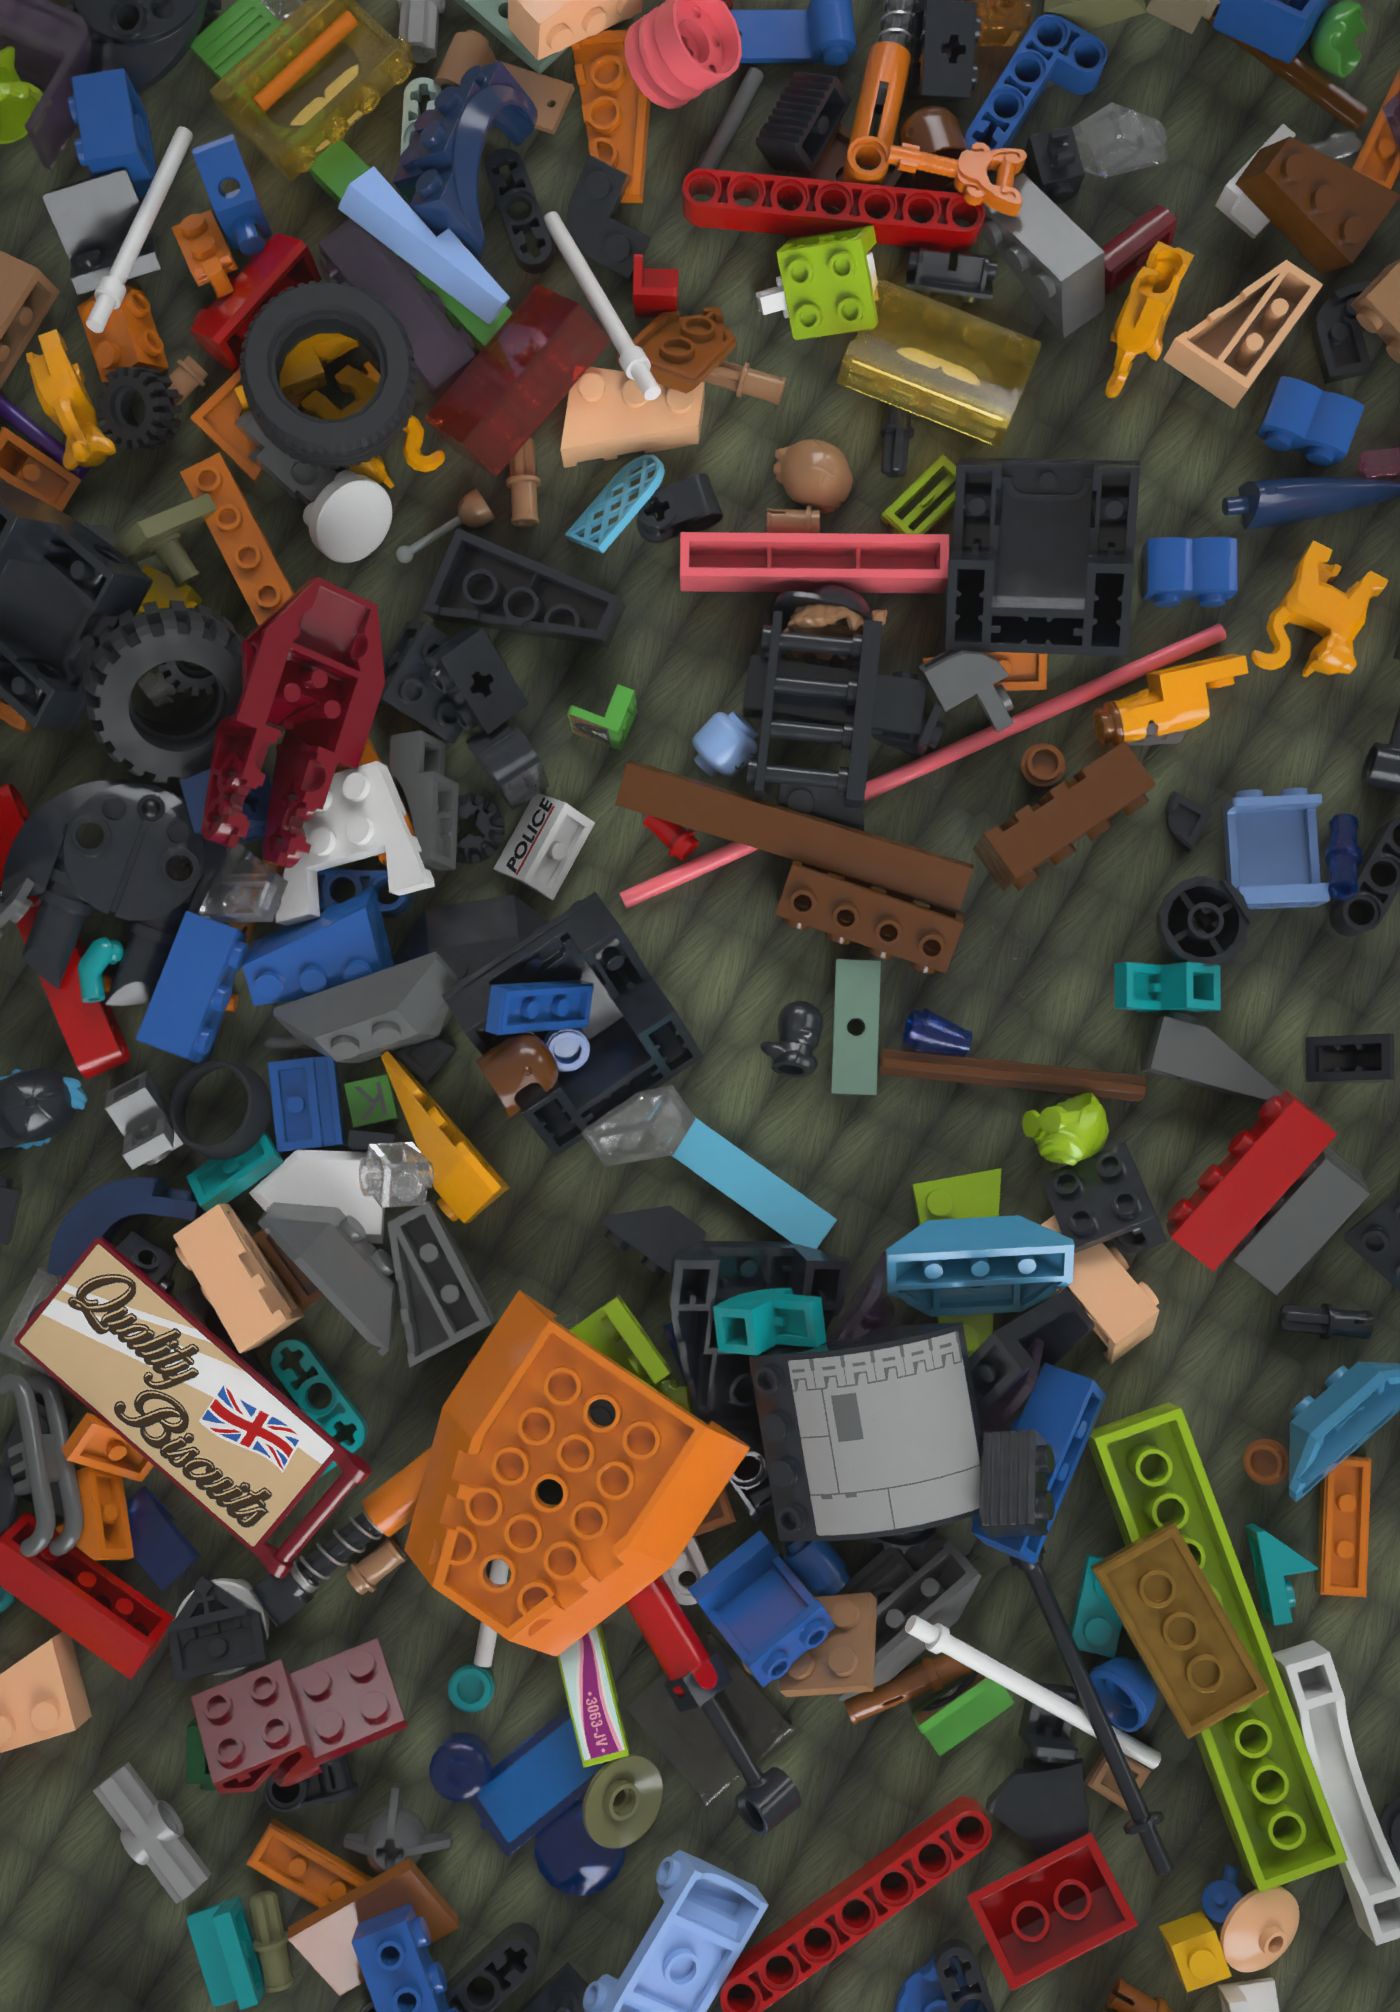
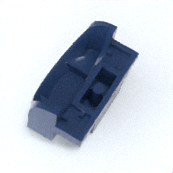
(444, 154)

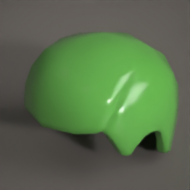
(1335, 37)

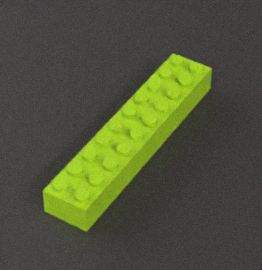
(1257, 1752)

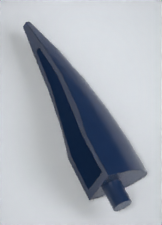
(1301, 499)

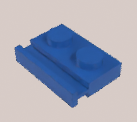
(306, 1103)

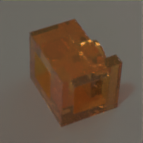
(1002, 21)

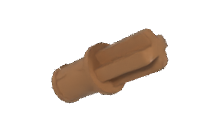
(747, 381)
(524, 486)

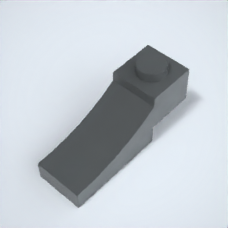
(419, 767)

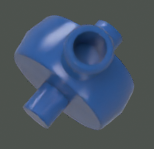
(1222, 1896)

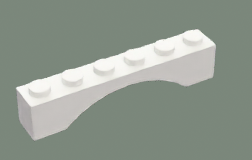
(1321, 1714)

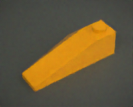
(460, 1171)

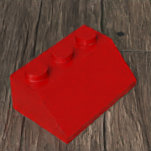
(278, 266)
(1052, 1911)

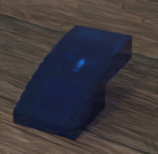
(156, 1541)

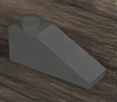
(1202, 1059)

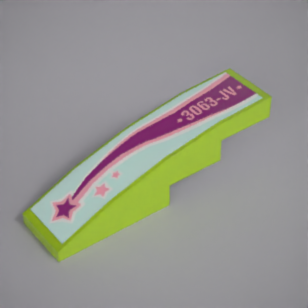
(593, 1699)

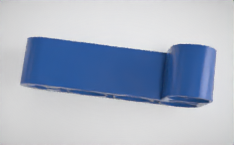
(1041, 65)

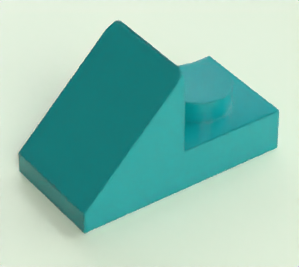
(1270, 1564)

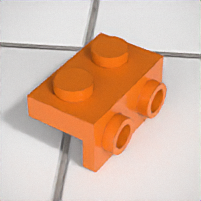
(128, 337)

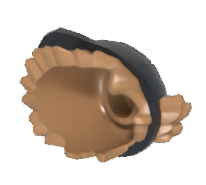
(825, 611)

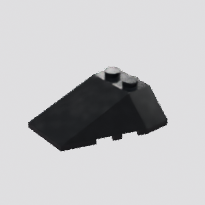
(714, 1271)

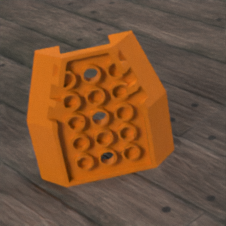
(626, 1486)

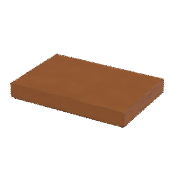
(327, 1933)

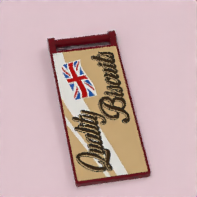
(187, 1403)

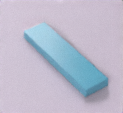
(753, 1186)

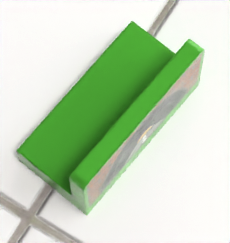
(612, 728)
(961, 1710)

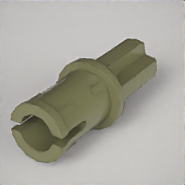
(271, 1941)

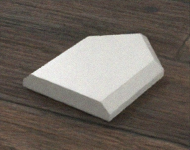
(325, 1181)

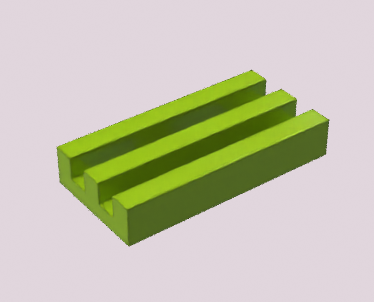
(902, 526)

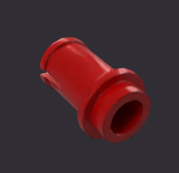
(674, 836)

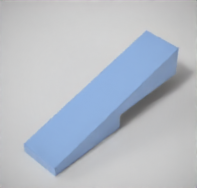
(442, 258)

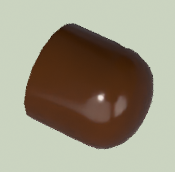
(936, 133)
(516, 1064)

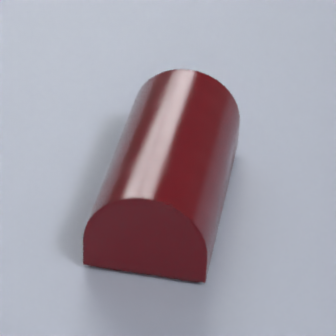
(1132, 247)

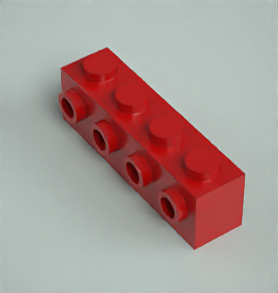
(1249, 1179)
(83, 1600)

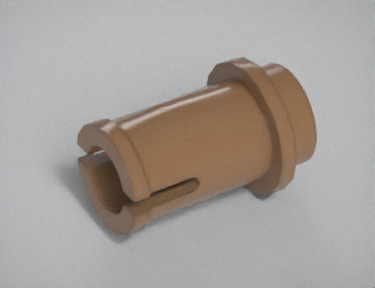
(187, 378)
(793, 520)
(375, 1566)

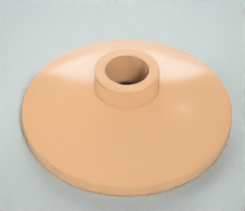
(1259, 1929)

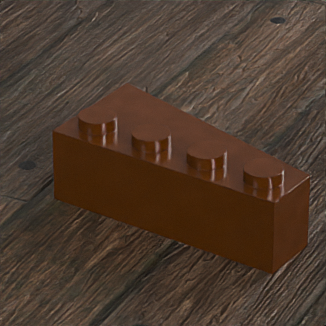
(1063, 817)

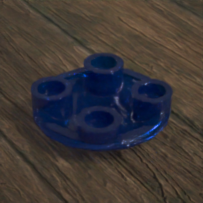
(572, 1858)

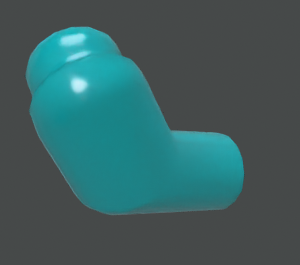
(93, 964)

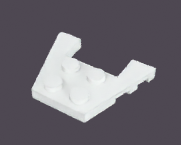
(357, 822)

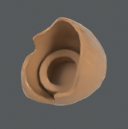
(814, 474)

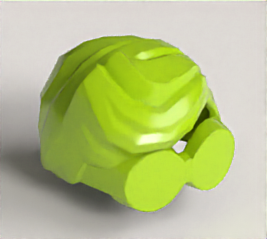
(1069, 1129)

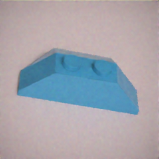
(978, 1265)
(1340, 1421)

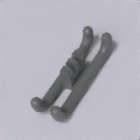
(44, 1464)

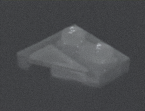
(243, 889)

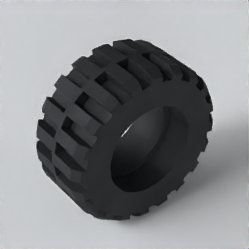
(131, 651)

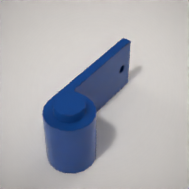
(798, 36)

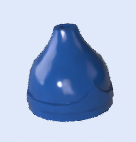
(1125, 1691)

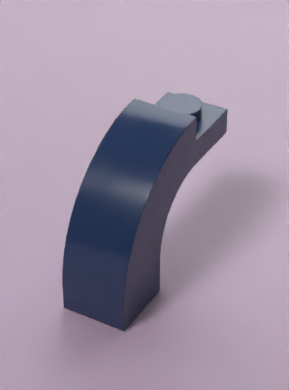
(110, 1208)

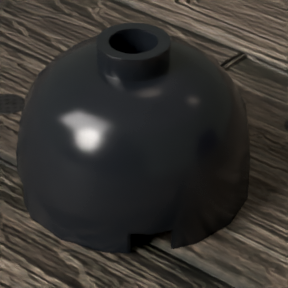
(1220, 918)

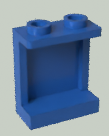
(762, 1609)

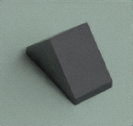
(1350, 1058)

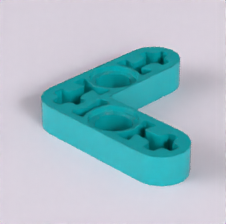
(340, 1407)

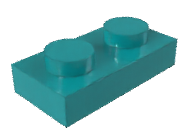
(225, 1179)
(1094, 1619)

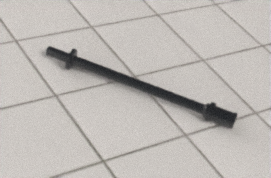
(1142, 1820)

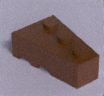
(1316, 201)

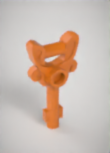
(970, 172)

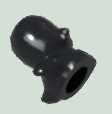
(798, 1034)

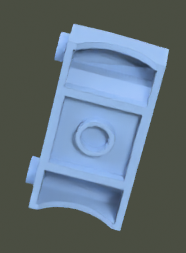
(689, 1943)

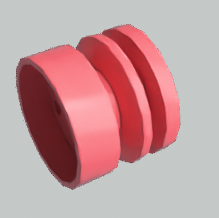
(682, 50)

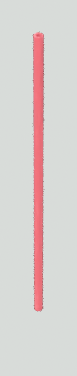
(950, 753)

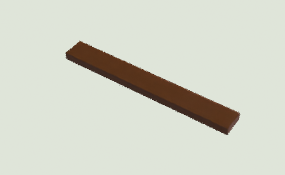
(794, 834)

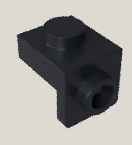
(1046, 1733)

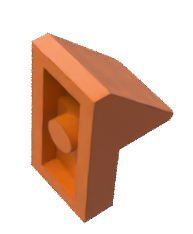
(34, 471)
(103, 1449)
(106, 1519)

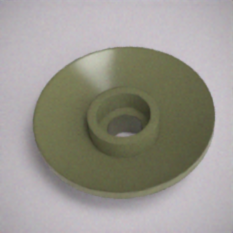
(622, 1801)

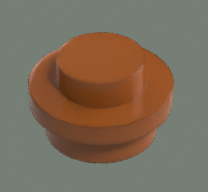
(1042, 765)
(1266, 1461)

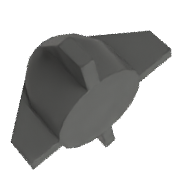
(395, 1836)

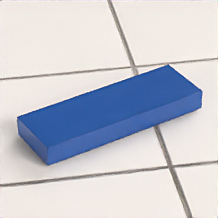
(539, 1006)

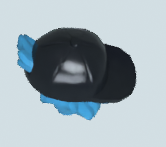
(37, 1106)

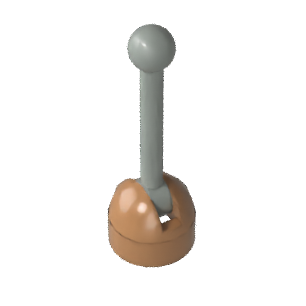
(471, 512)

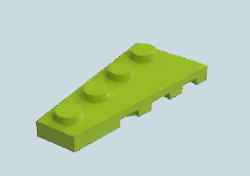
(958, 1198)

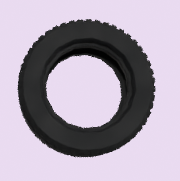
(328, 310)

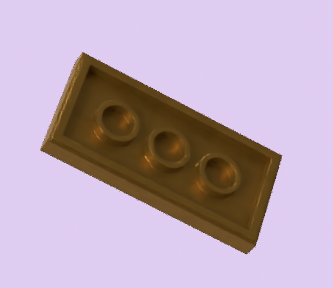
(1180, 1629)

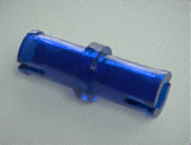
(1343, 856)

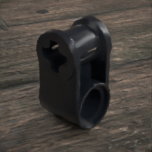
(683, 505)
(752, 1478)
(326, 1787)

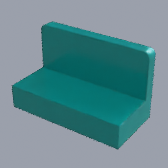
(227, 1953)

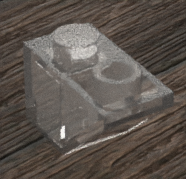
(1120, 141)

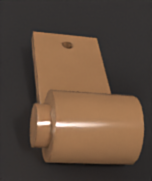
(473, 49)

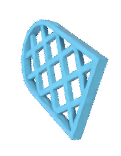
(626, 510)

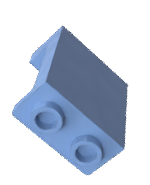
(1274, 848)

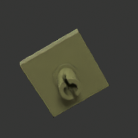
(163, 537)

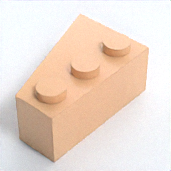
(557, 24)
(1241, 337)
(613, 418)
(236, 1278)
(1116, 1304)
(42, 1695)

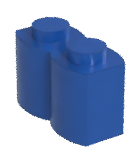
(1309, 421)
(1189, 570)

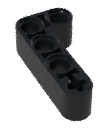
(510, 764)
(489, 1964)

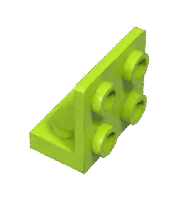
(829, 282)
(623, 1339)

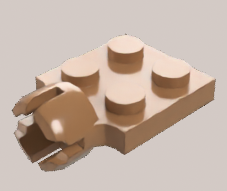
(844, 1658)

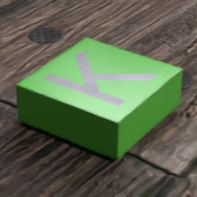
(371, 1101)

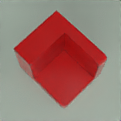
(654, 289)

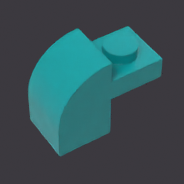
(1167, 988)
(768, 1318)

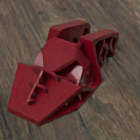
(321, 680)

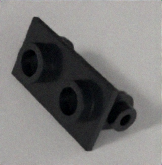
(964, 281)

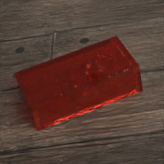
(517, 379)

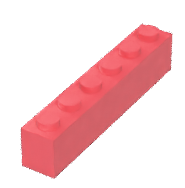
(811, 559)

